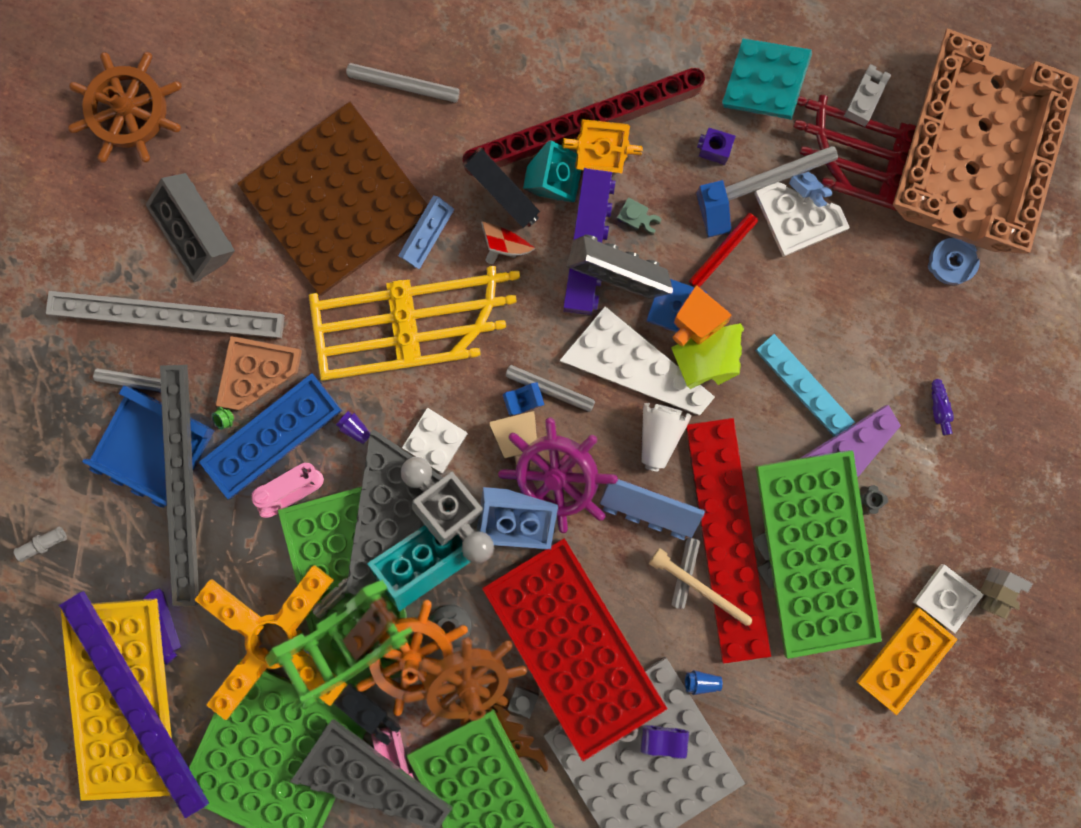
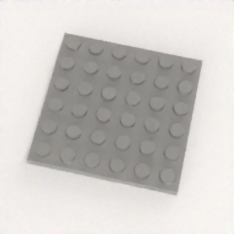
(648, 790)

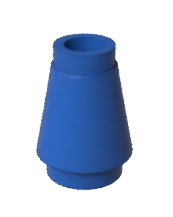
(701, 683)

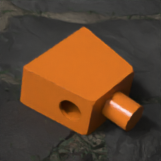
(699, 318)

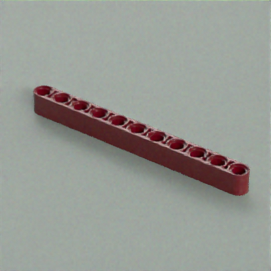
(592, 112)

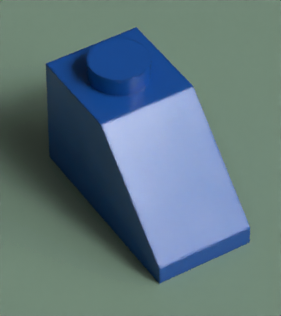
(714, 208)

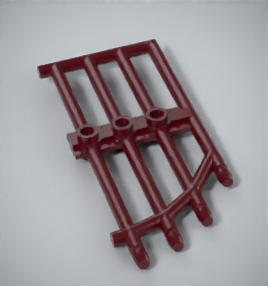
(896, 157)

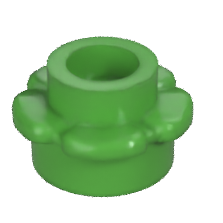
(223, 418)

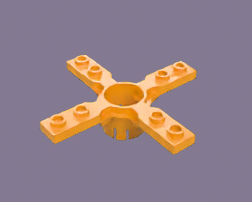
(249, 624)

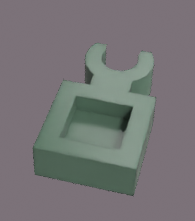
(635, 214)

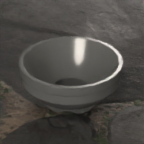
(453, 614)

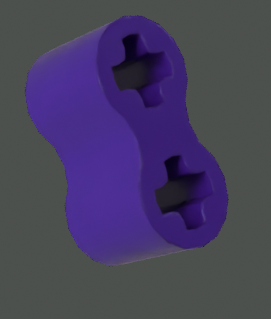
(664, 741)

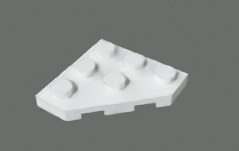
(797, 220)

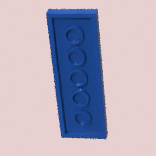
(270, 436)

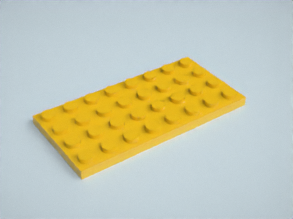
(106, 748)

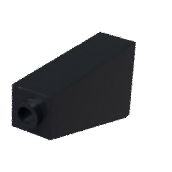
(502, 188)

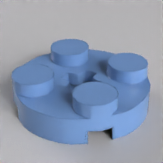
(944, 271)

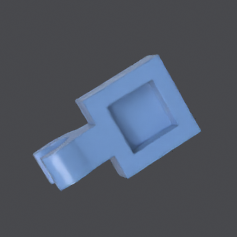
(808, 186)

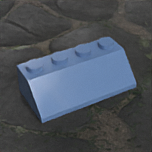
(651, 507)

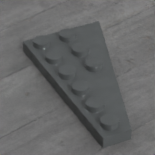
(361, 775)

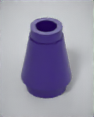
(353, 427)

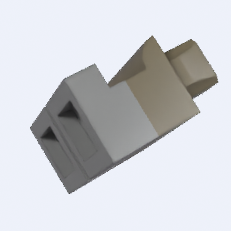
(1001, 591)

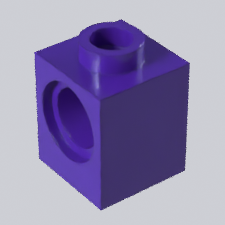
(724, 140)

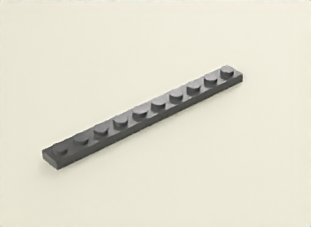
(179, 484)

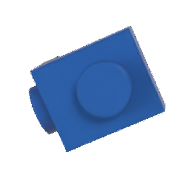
(523, 399)

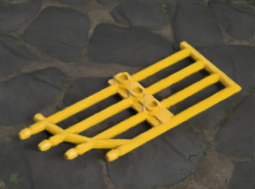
(403, 321)

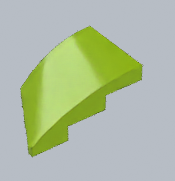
(713, 359)

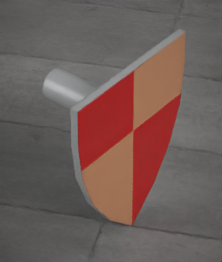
(503, 242)

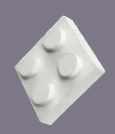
(435, 440)
(948, 598)

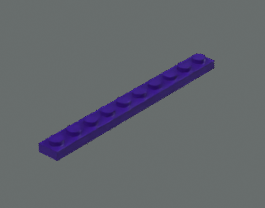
(134, 704)

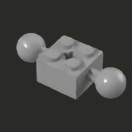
(448, 493)

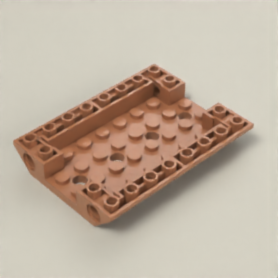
(1009, 160)

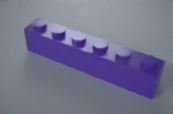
(590, 220)

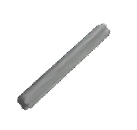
(402, 82)
(781, 173)

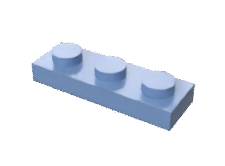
(426, 232)

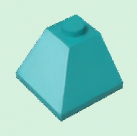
(553, 173)

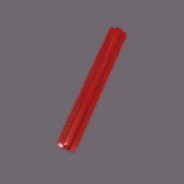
(723, 250)

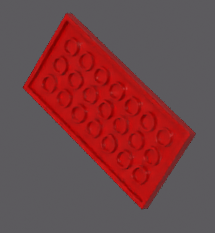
(574, 649)

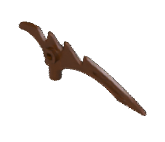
(520, 742)

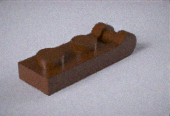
(369, 629)

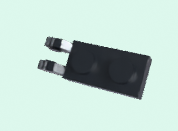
(365, 712)

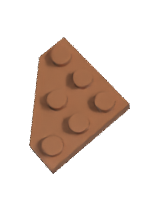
(254, 370)

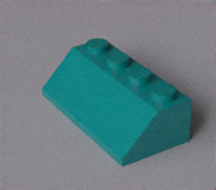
(417, 566)

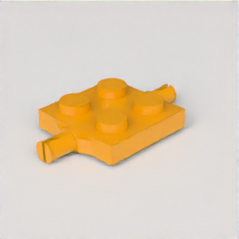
(602, 146)

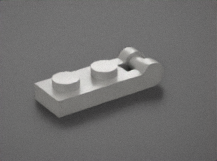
(867, 95)

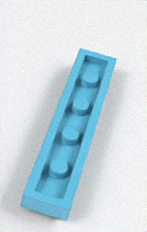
(804, 385)

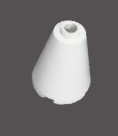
(661, 434)

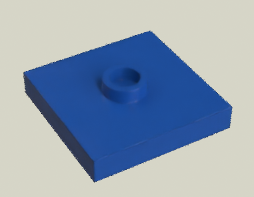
(667, 306)

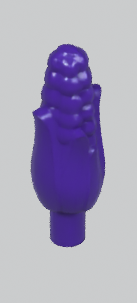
(942, 407)

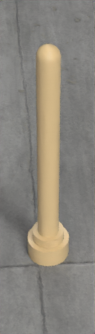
(662, 561)

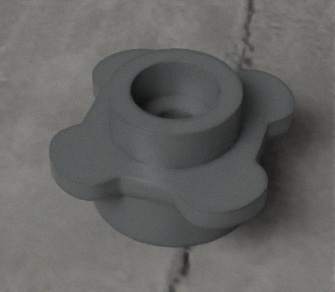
(880, 499)

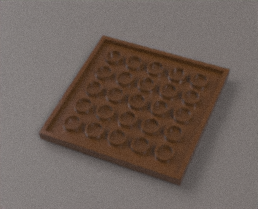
(334, 198)

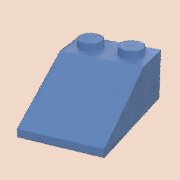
(516, 519)

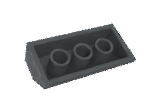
(189, 226)
(619, 267)

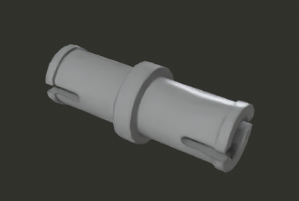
(40, 544)

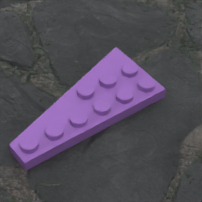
(864, 438)

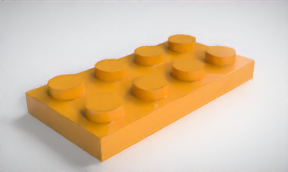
(906, 660)

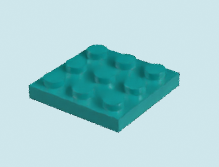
(767, 78)

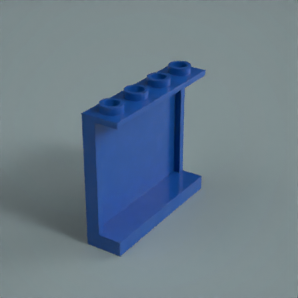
(134, 446)

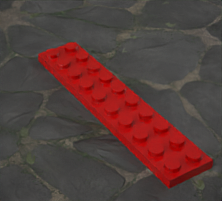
(728, 538)

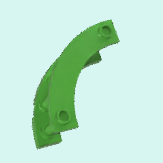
(332, 626)

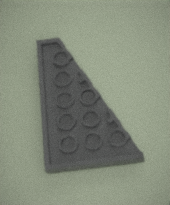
(383, 510)

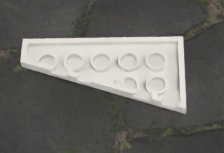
(625, 358)

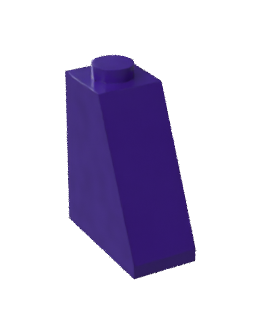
(169, 636)

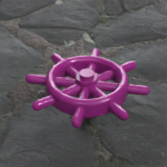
(558, 473)

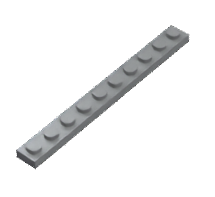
(165, 314)

